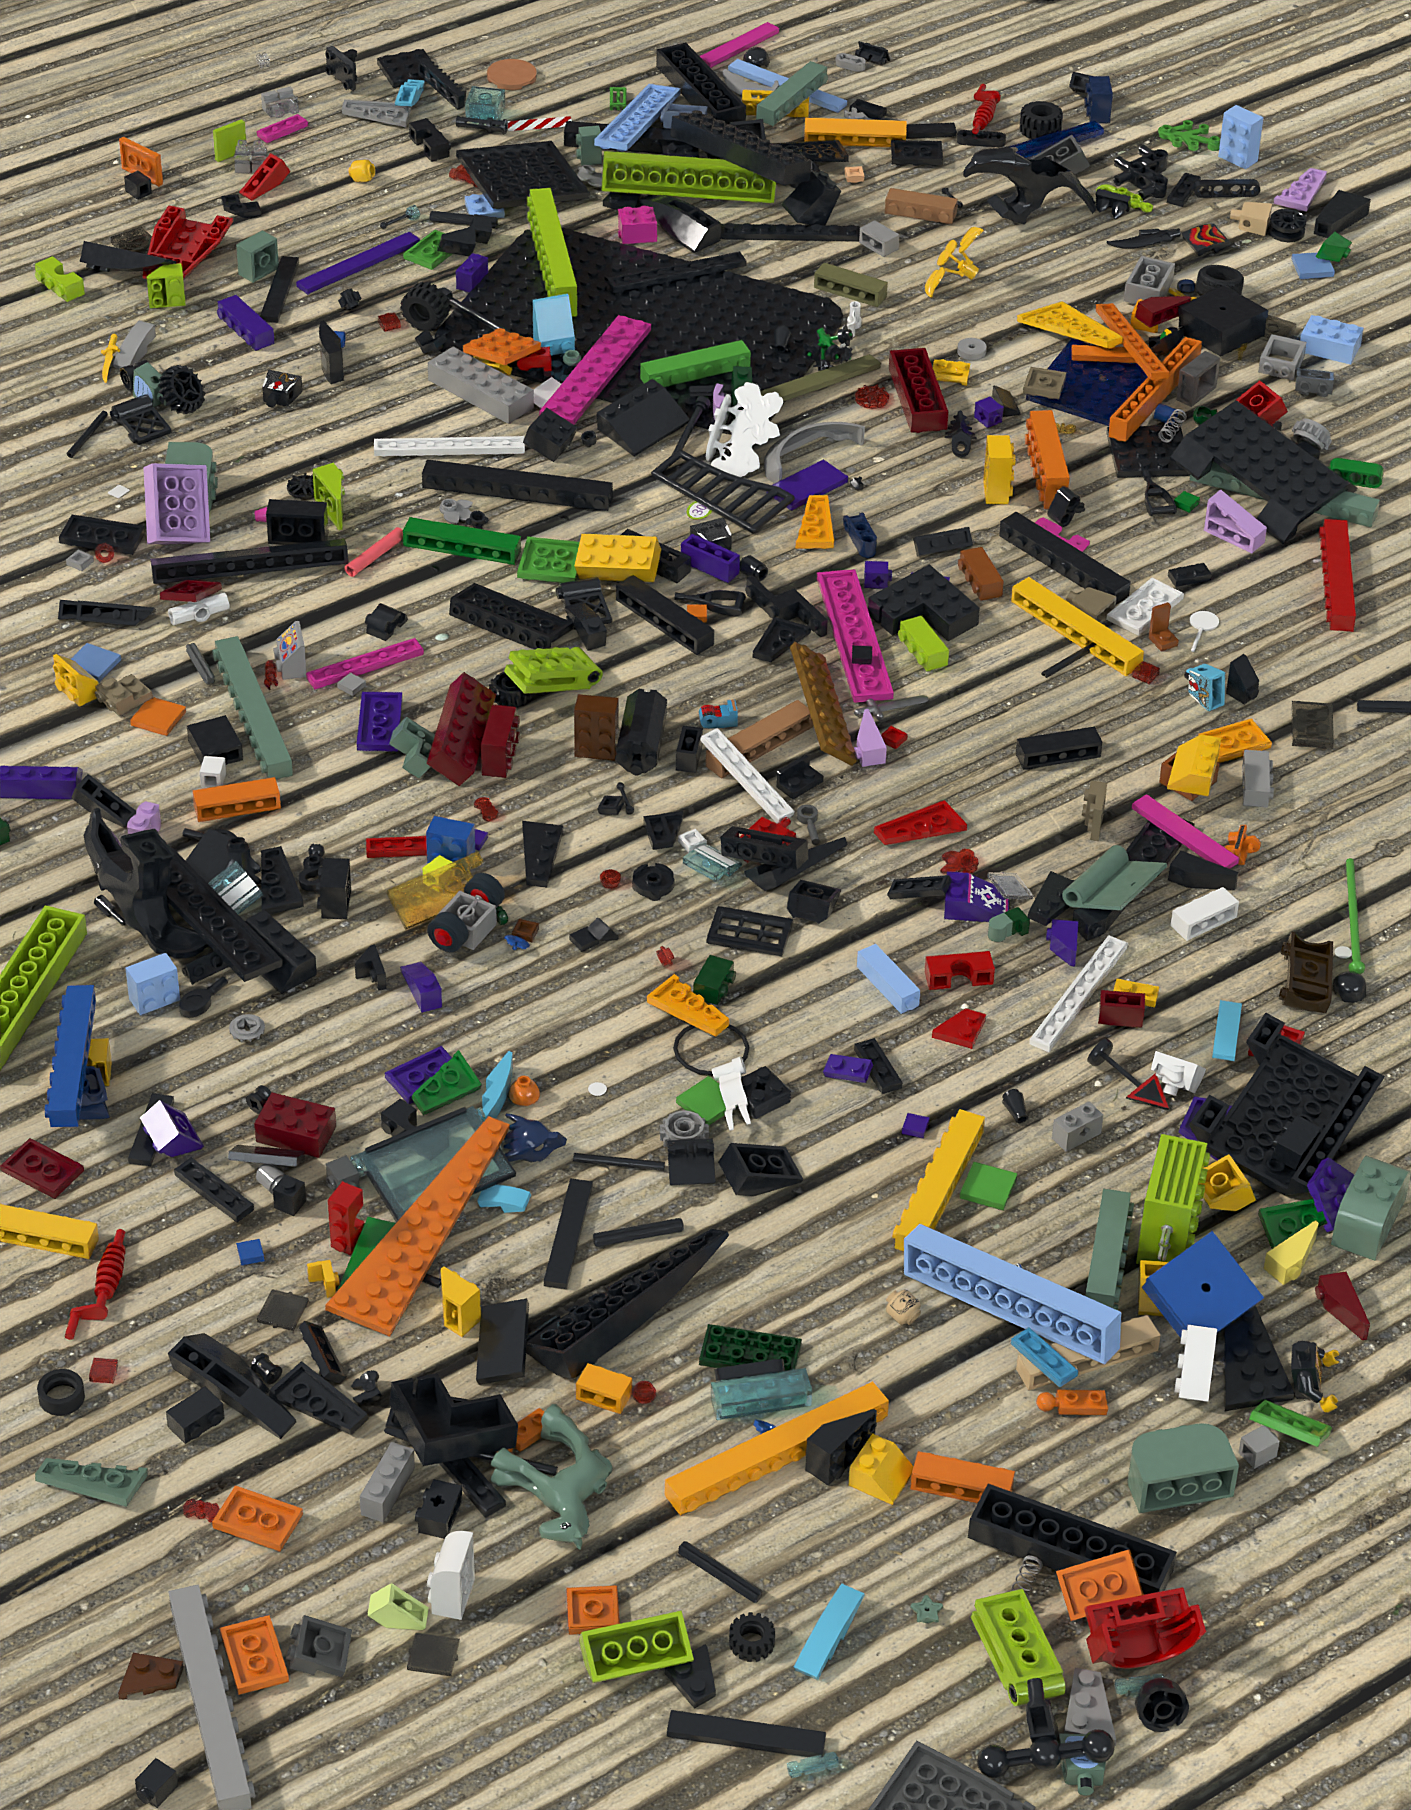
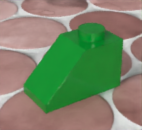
(1334, 248)

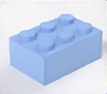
(1240, 137)
(1332, 339)

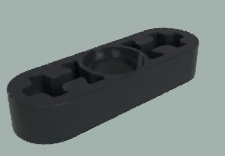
(983, 138)
(750, 1369)

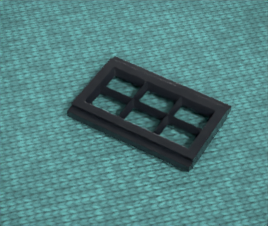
(748, 944)

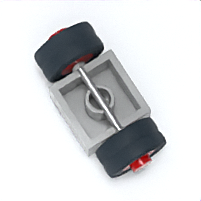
(467, 915)

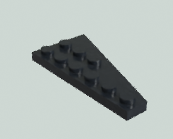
(1252, 1365)

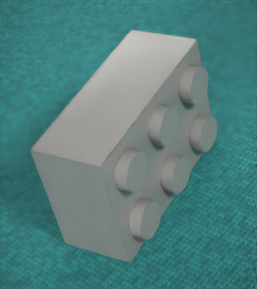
(1149, 279)

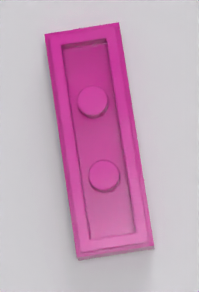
(282, 128)

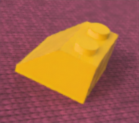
(1227, 1186)
(880, 1470)

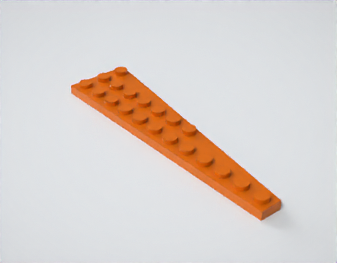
(395, 1268)

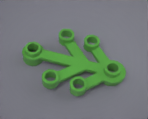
(1189, 136)

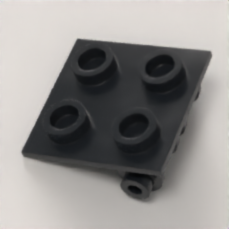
(691, 1161)

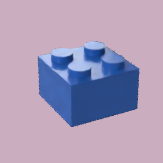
(449, 839)

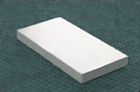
(1136, 610)

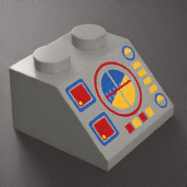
(291, 653)

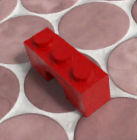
(973, 965)
(343, 1224)

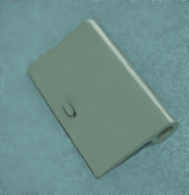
(1111, 881)

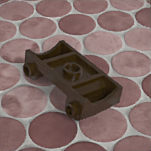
(1307, 975)

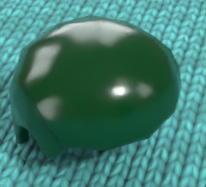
(1202, 414)

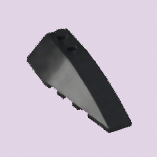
(119, 259)

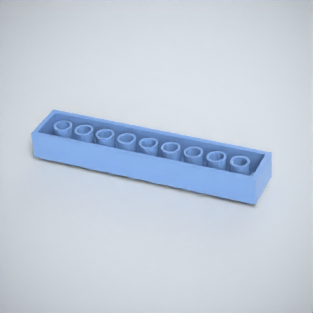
(1012, 1293)

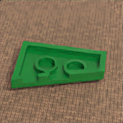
(449, 1084)
(1287, 1219)

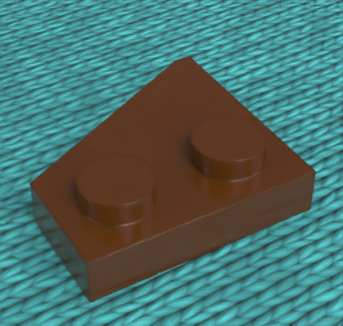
(150, 1674)

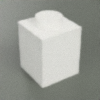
(212, 772)

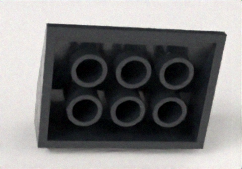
(641, 418)

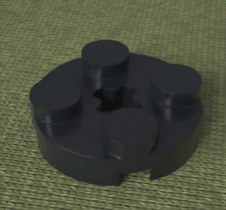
(643, 879)

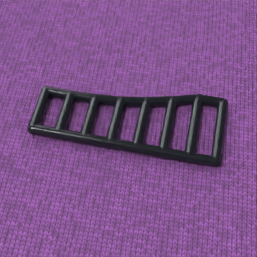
(720, 476)

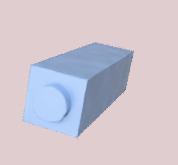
(888, 978)

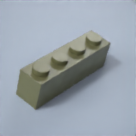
(850, 284)

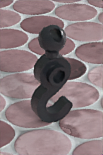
(311, 867)

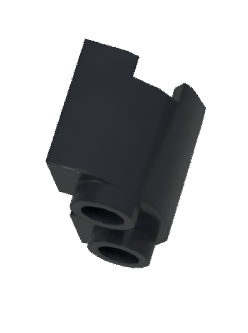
(384, 621)

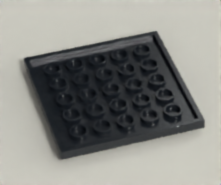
(510, 171)

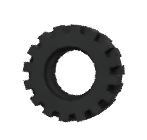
(752, 1649)

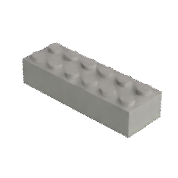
(481, 385)

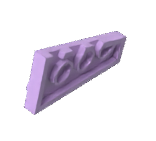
(1303, 191)

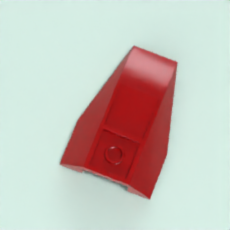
(185, 239)

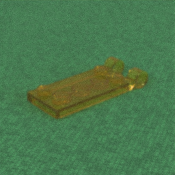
(430, 893)

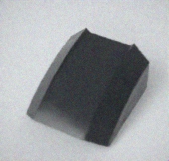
(812, 901)

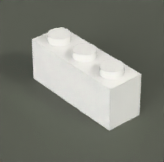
(1204, 913)
(1196, 1363)

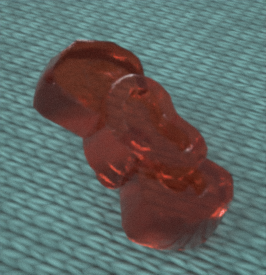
(486, 808)
(200, 1509)

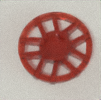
(872, 395)

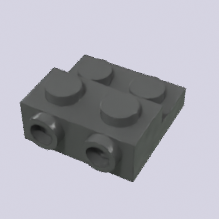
(1314, 382)
(319, 1647)

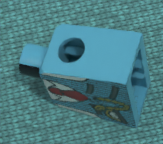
(1207, 686)

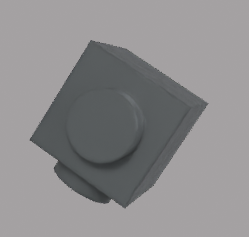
(341, 1170)

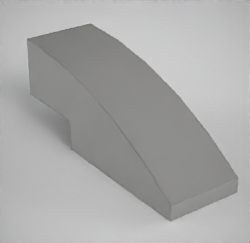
(135, 344)

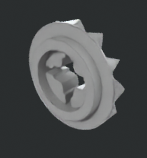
(253, 1022)

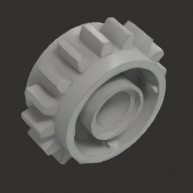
(1312, 433)
(683, 1126)

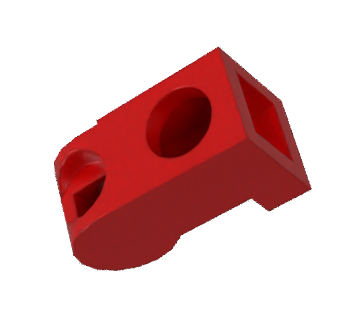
(537, 359)

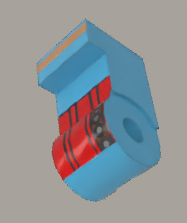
(719, 716)

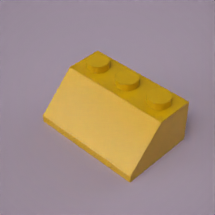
(1195, 765)

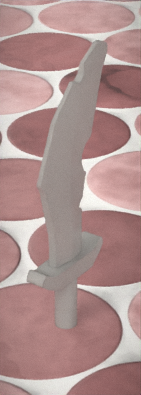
(738, 84)

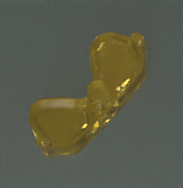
(1066, 430)

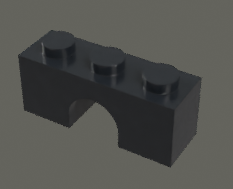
(435, 144)
(398, 1118)

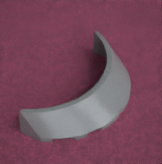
(834, 430)

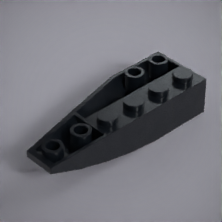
(684, 222)
(231, 1381)

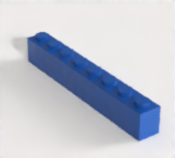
(71, 1056)

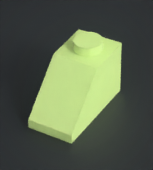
(397, 1609)

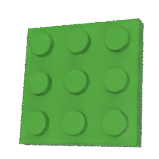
(548, 560)

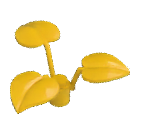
(965, 267)

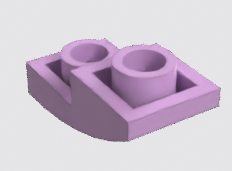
(718, 397)

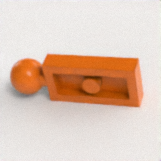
(1074, 1402)
(529, 1430)

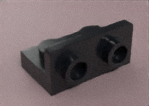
(798, 778)

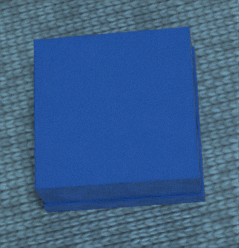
(1202, 1287)

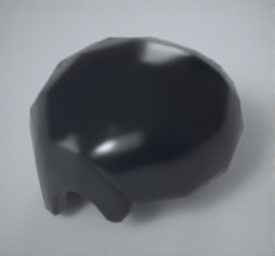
(757, 57)
(1350, 986)

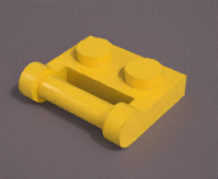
(951, 371)

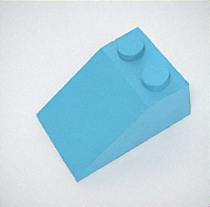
(553, 323)

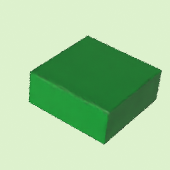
(1187, 501)

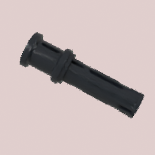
(489, 127)

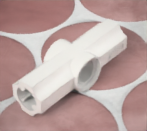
(198, 610)

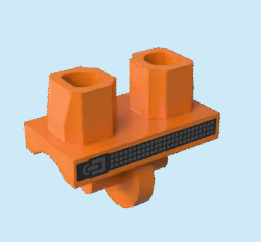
(1242, 844)

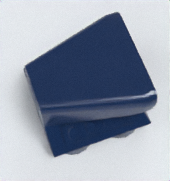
(94, 1096)

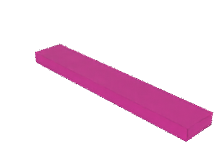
(739, 44)
(365, 663)
(1184, 832)

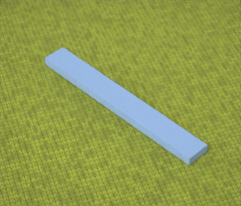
(767, 78)

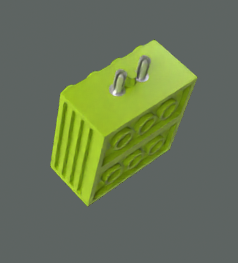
(1173, 1199)

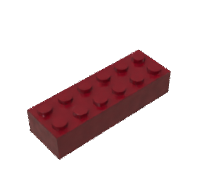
(918, 390)
(461, 729)

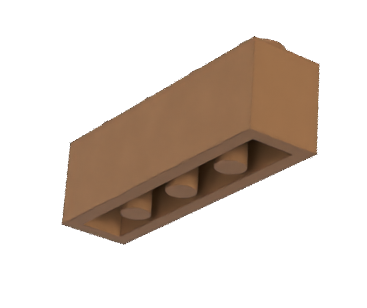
(921, 206)

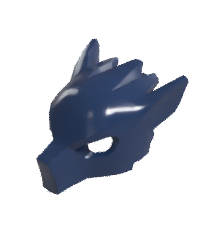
(527, 1136)

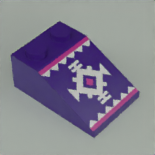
(972, 899)

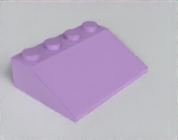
(176, 504)

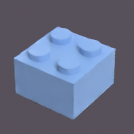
(152, 983)

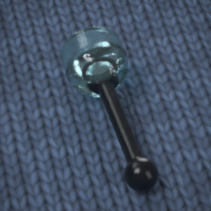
(411, 213)

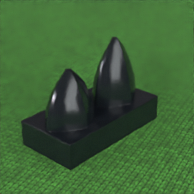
(1118, 202)

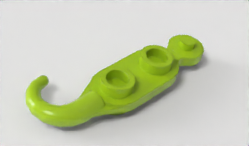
(1136, 200)

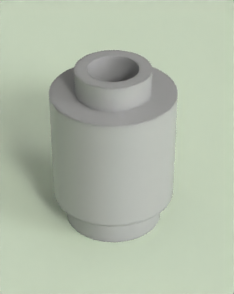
(268, 1176)

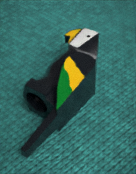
(1167, 340)

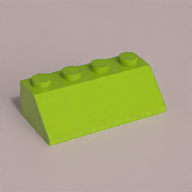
(635, 1646)

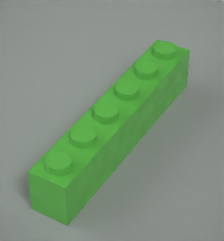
(696, 364)

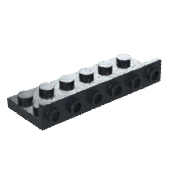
(508, 617)

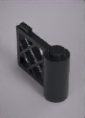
(136, 410)
(584, 591)

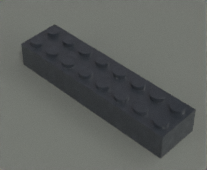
(699, 83)
(1061, 1538)

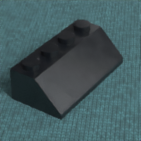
(297, 960)

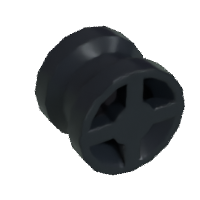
(258, 1099)

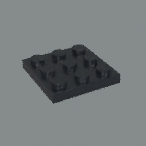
(401, 66)

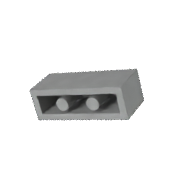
(1257, 778)
(387, 1482)

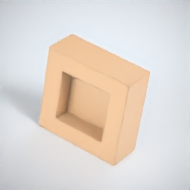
(854, 174)

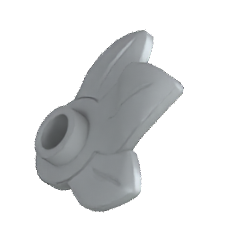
(588, 173)
(455, 510)

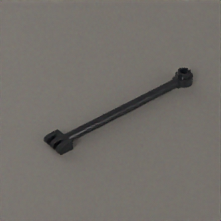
(466, 309)

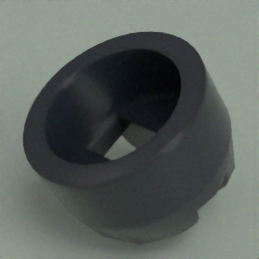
(592, 438)

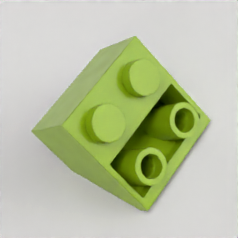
(166, 286)

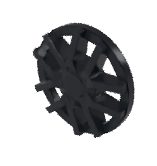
(299, 485)

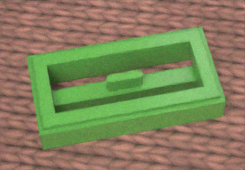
(618, 104)

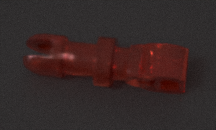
(270, 674)

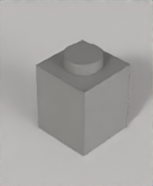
(1259, 1446)

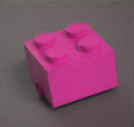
(637, 225)

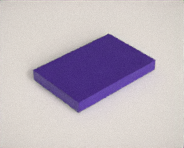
(414, 1073)

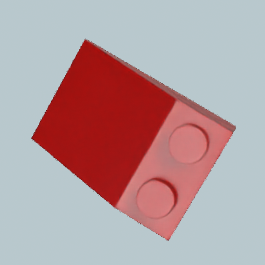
(1264, 402)

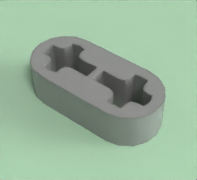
(850, 62)

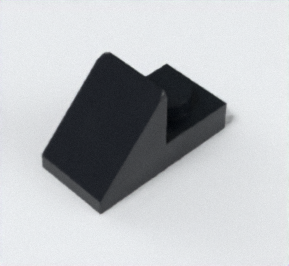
(371, 966)

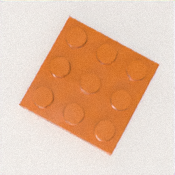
(502, 346)

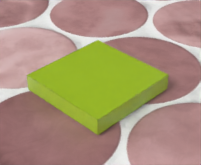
(227, 138)

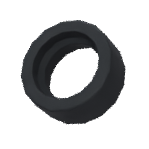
(58, 1378)

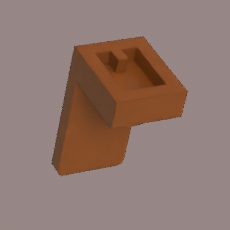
(1159, 631)

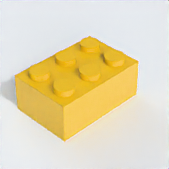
(998, 469)

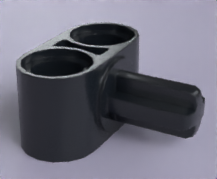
(1064, 506)

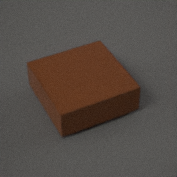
(526, 930)

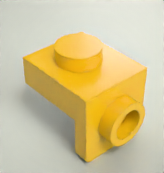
(323, 1271)

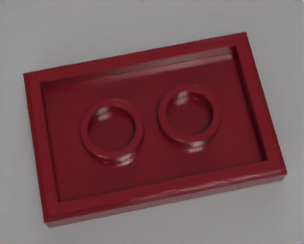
(190, 591)
(42, 1168)

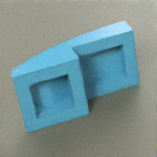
(509, 1198)

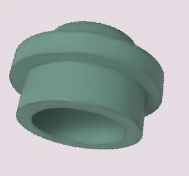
(571, 358)

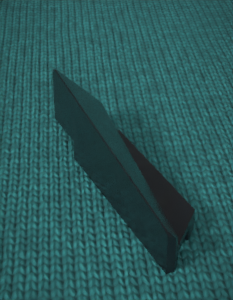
(103, 612)

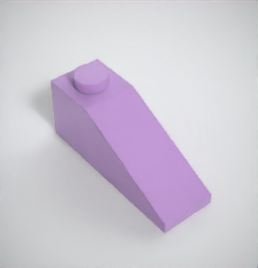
(870, 745)

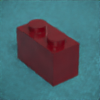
(1121, 1008)

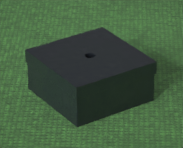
(1223, 320)

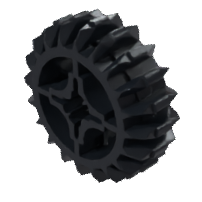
(181, 389)

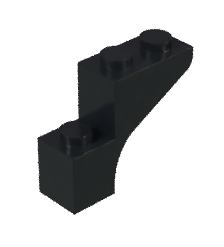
(464, 240)

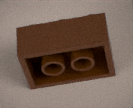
(596, 727)

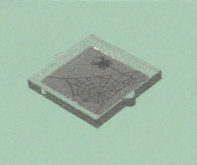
(1010, 885)

